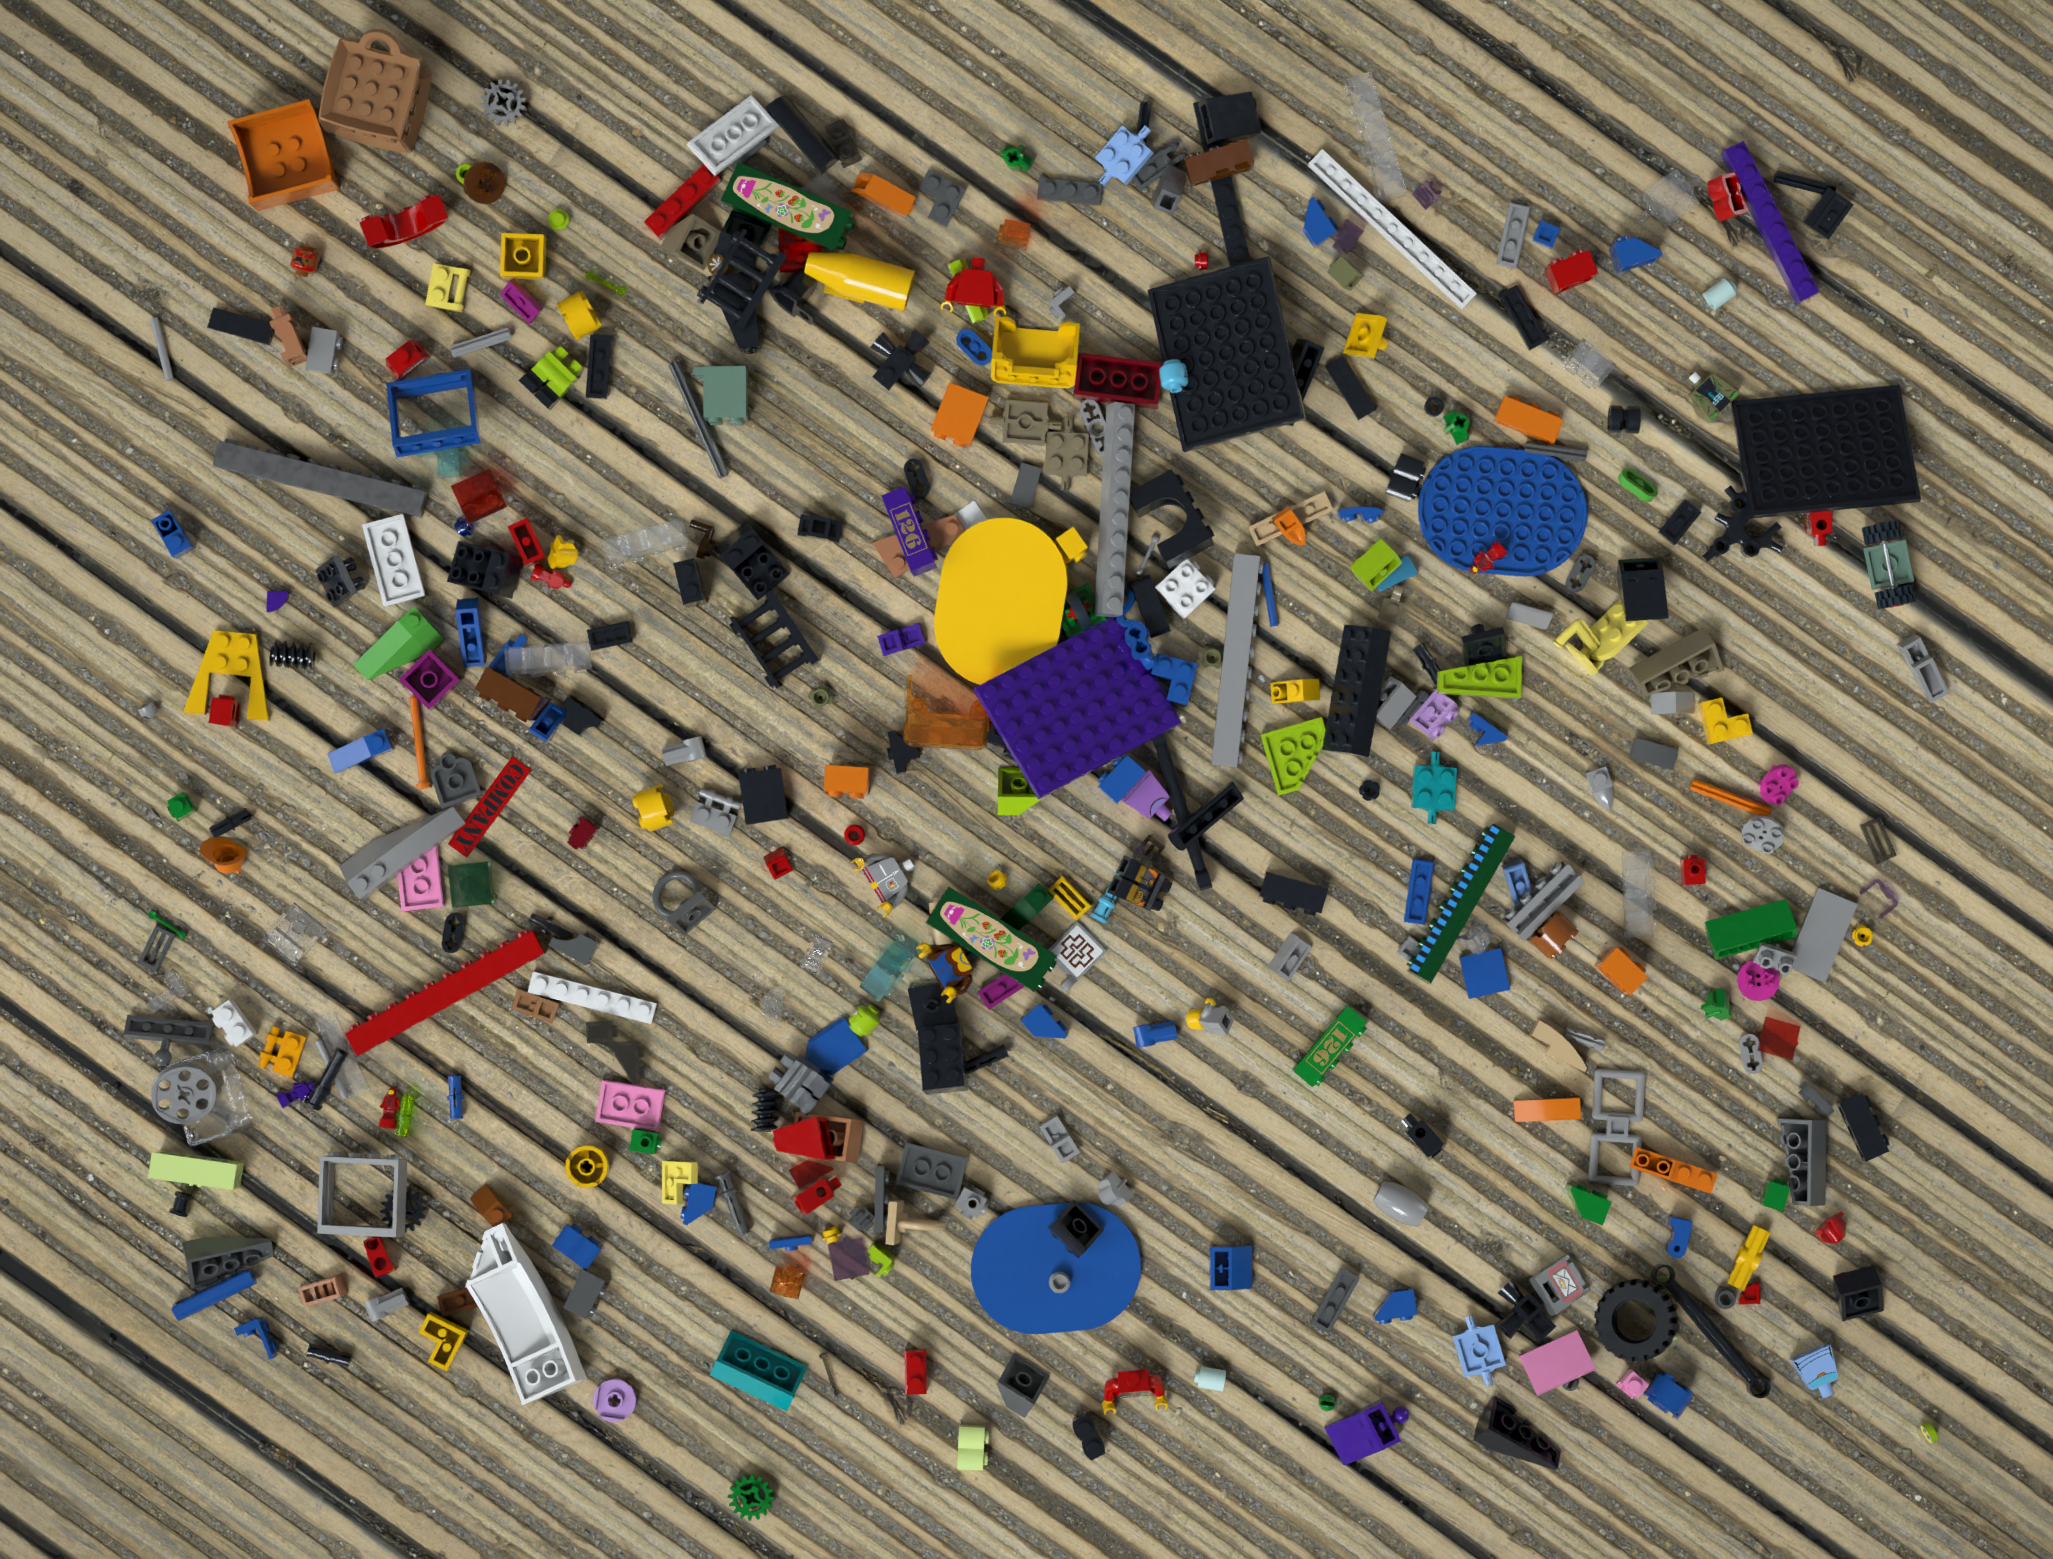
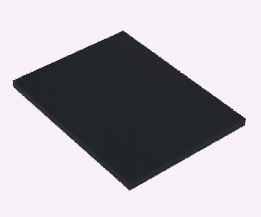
(1234, 351)
(1825, 451)

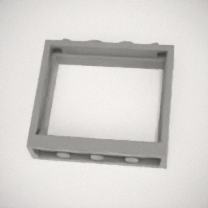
(326, 1195)

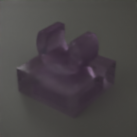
(1426, 194)

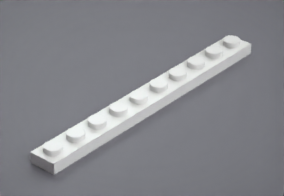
(1391, 229)

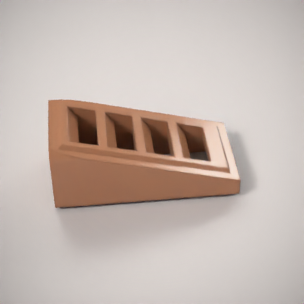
(335, 1286)

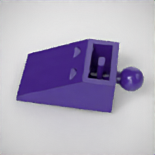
(1362, 1434)

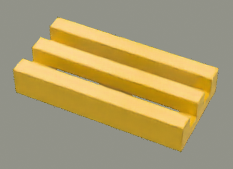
(1069, 898)

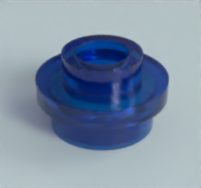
(463, 528)

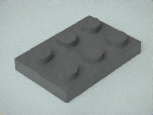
(931, 1170)
(882, 1196)

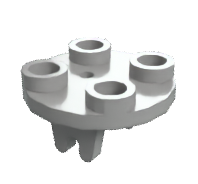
(1771, 837)

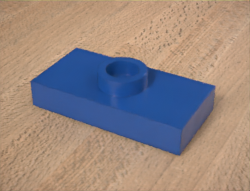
(790, 1243)

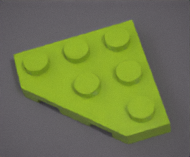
(1293, 752)

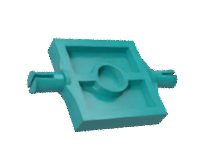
(1433, 787)

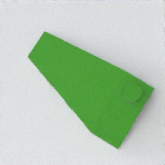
(400, 645)

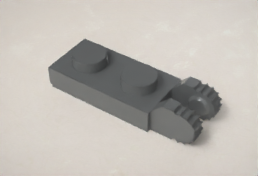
(1155, 166)

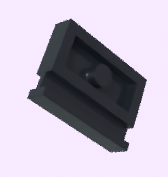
(1828, 213)

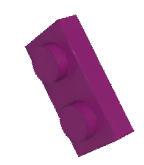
(521, 301)
(999, 991)

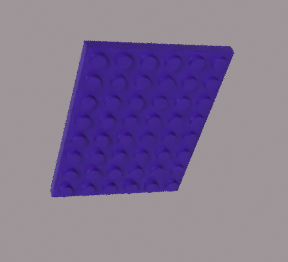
(1076, 707)

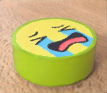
(1929, 1432)

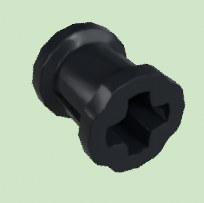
(181, 1203)

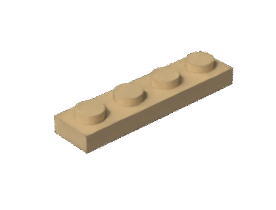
(1305, 511)

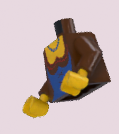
(949, 967)

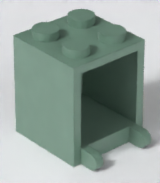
(724, 394)

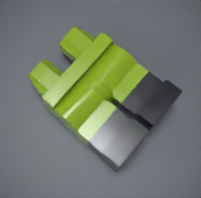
(553, 370)

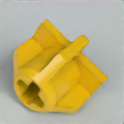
(562, 553)

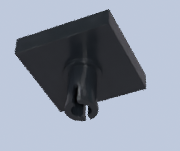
(1483, 645)
(930, 1007)

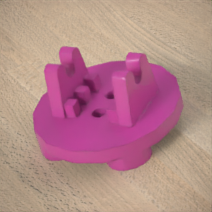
(1778, 784)
(1748, 981)

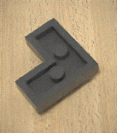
(947, 195)

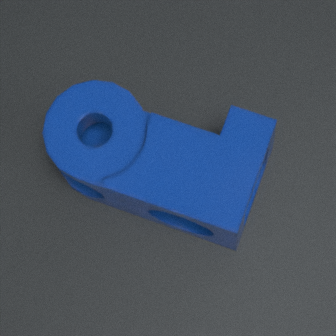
(1678, 1243)

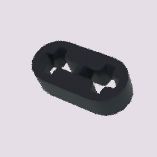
(921, 476)
(458, 934)

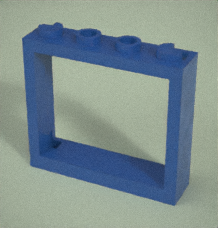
(438, 439)

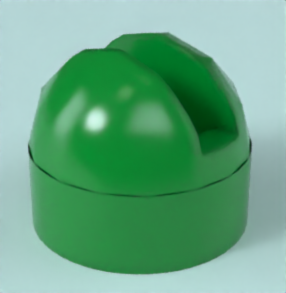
(1327, 1397)

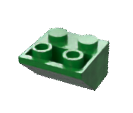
(1588, 1205)

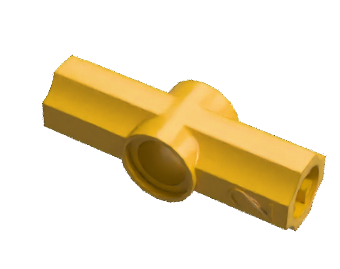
(1748, 1257)

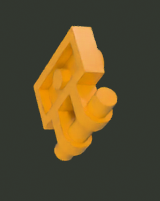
(289, 1052)

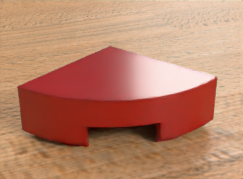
(1750, 1295)

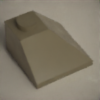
(692, 241)

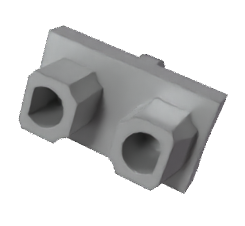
(1775, 958)

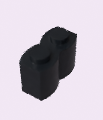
(1405, 477)
(1091, 1441)

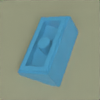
(1403, 572)

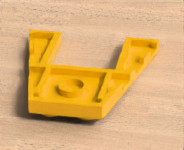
(230, 655)

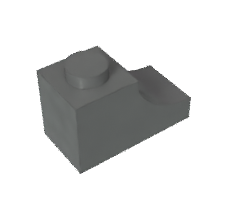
(580, 948)

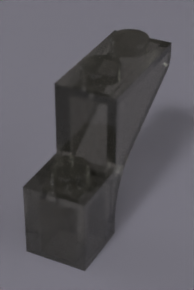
(627, 1052)

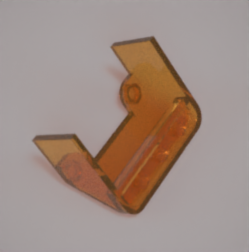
(942, 729)

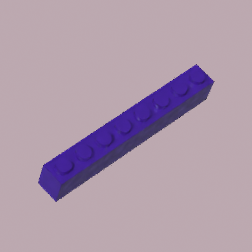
(1770, 223)

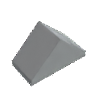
(1672, 703)

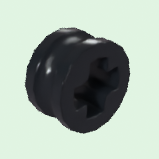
(1427, 404)

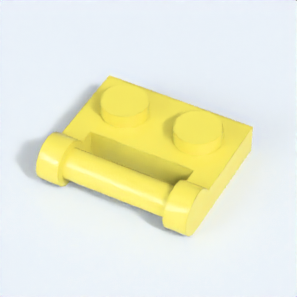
(441, 284)

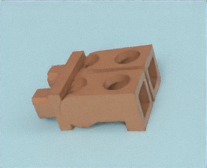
(285, 329)

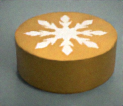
(714, 262)

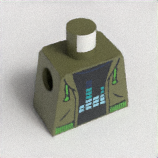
(1711, 395)

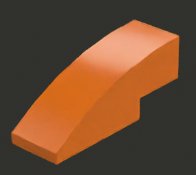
(1547, 1109)

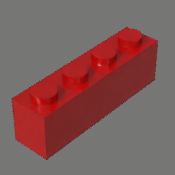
(682, 202)

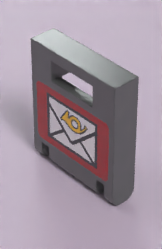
(1563, 1280)

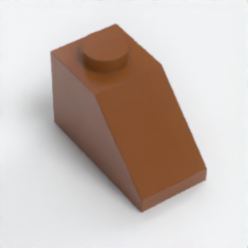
(491, 1206)

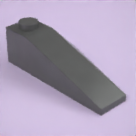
(215, 1257)

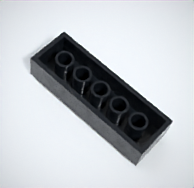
(1356, 690)

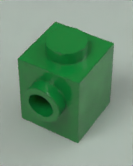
(645, 1141)
(1775, 1194)

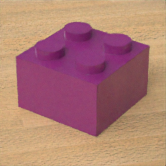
(430, 680)

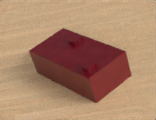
(1118, 380)

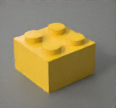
(523, 256)

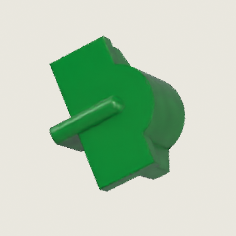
(1016, 159)
(1457, 425)
(1717, 1005)

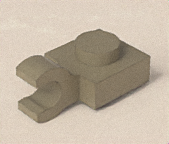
(1392, 608)

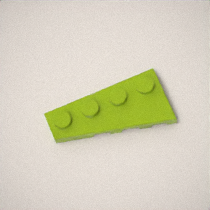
(1488, 679)

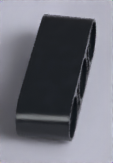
(1150, 606)

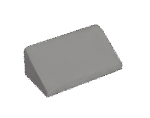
(1529, 615)
(1289, 956)

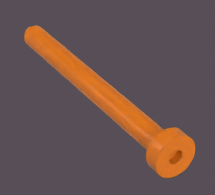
(419, 747)

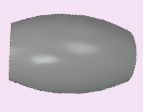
(1400, 1203)

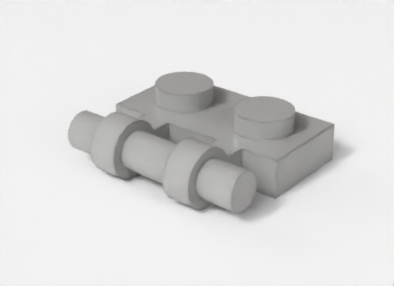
(714, 818)

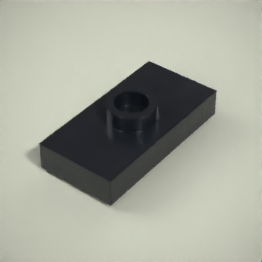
(609, 636)

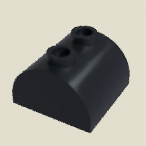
(1075, 1229)

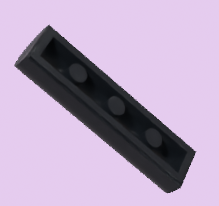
(1205, 816)

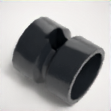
(1624, 419)

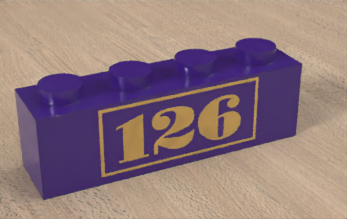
(909, 531)

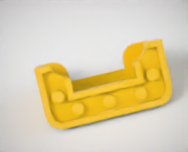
(1034, 355)

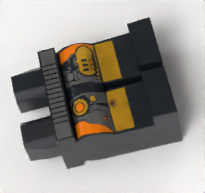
(1146, 886)

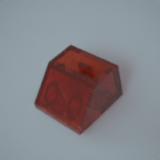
(479, 496)

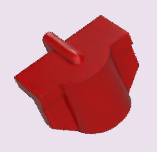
(1832, 1229)

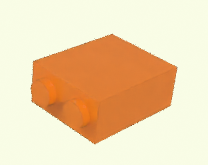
(959, 415)

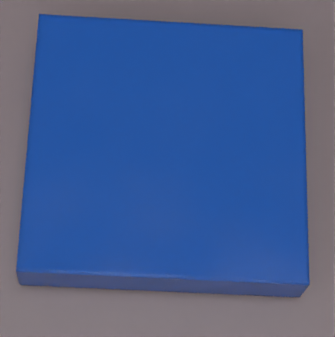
(1484, 973)

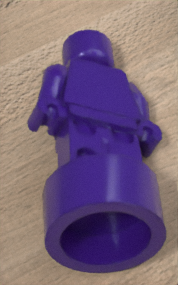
(299, 1091)

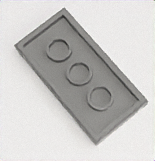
(1822, 934)

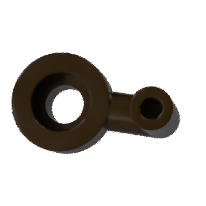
(705, 547)

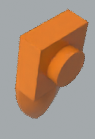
(1290, 526)

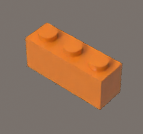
(1528, 419)

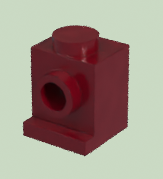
(582, 833)

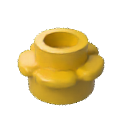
(997, 880)
(1856, 935)
(831, 1234)

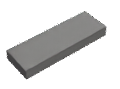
(1512, 235)

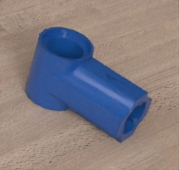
(1151, 1034)

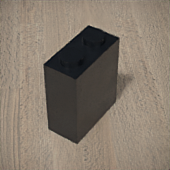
(1229, 118)
(690, 583)
(763, 795)

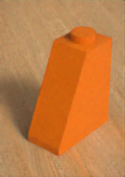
(883, 194)

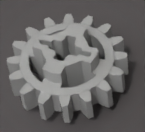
(496, 106)

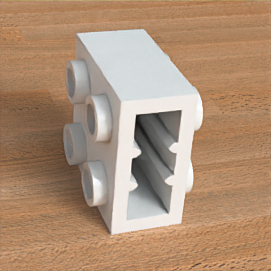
(1185, 588)

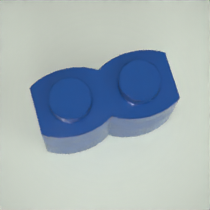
(577, 1246)

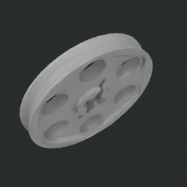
(179, 1101)

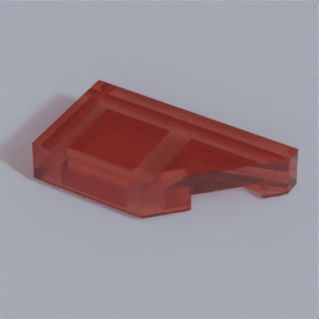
(808, 1172)

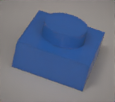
(1545, 234)

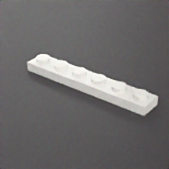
(592, 997)

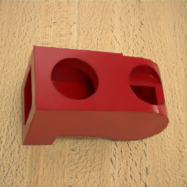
(379, 1256)

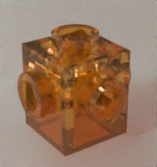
(787, 1282)

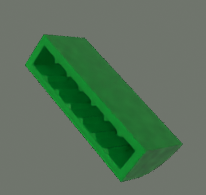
(1749, 928)

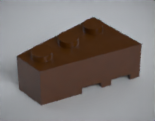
(1219, 162)
(511, 695)

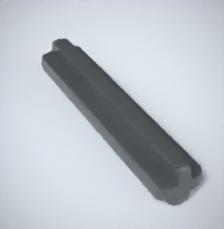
(1556, 450)

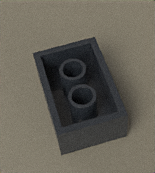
(942, 1059)

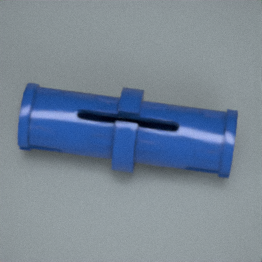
(455, 1107)

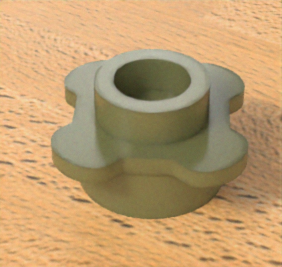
(1216, 662)
(821, 691)

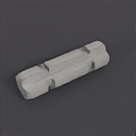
(1584, 1039)

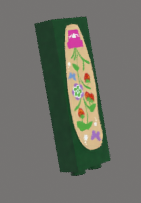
(788, 208)
(991, 939)

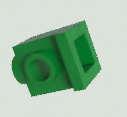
(180, 806)

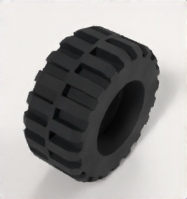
(1607, 1320)

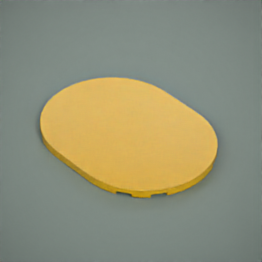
(999, 598)

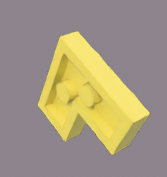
(674, 1176)

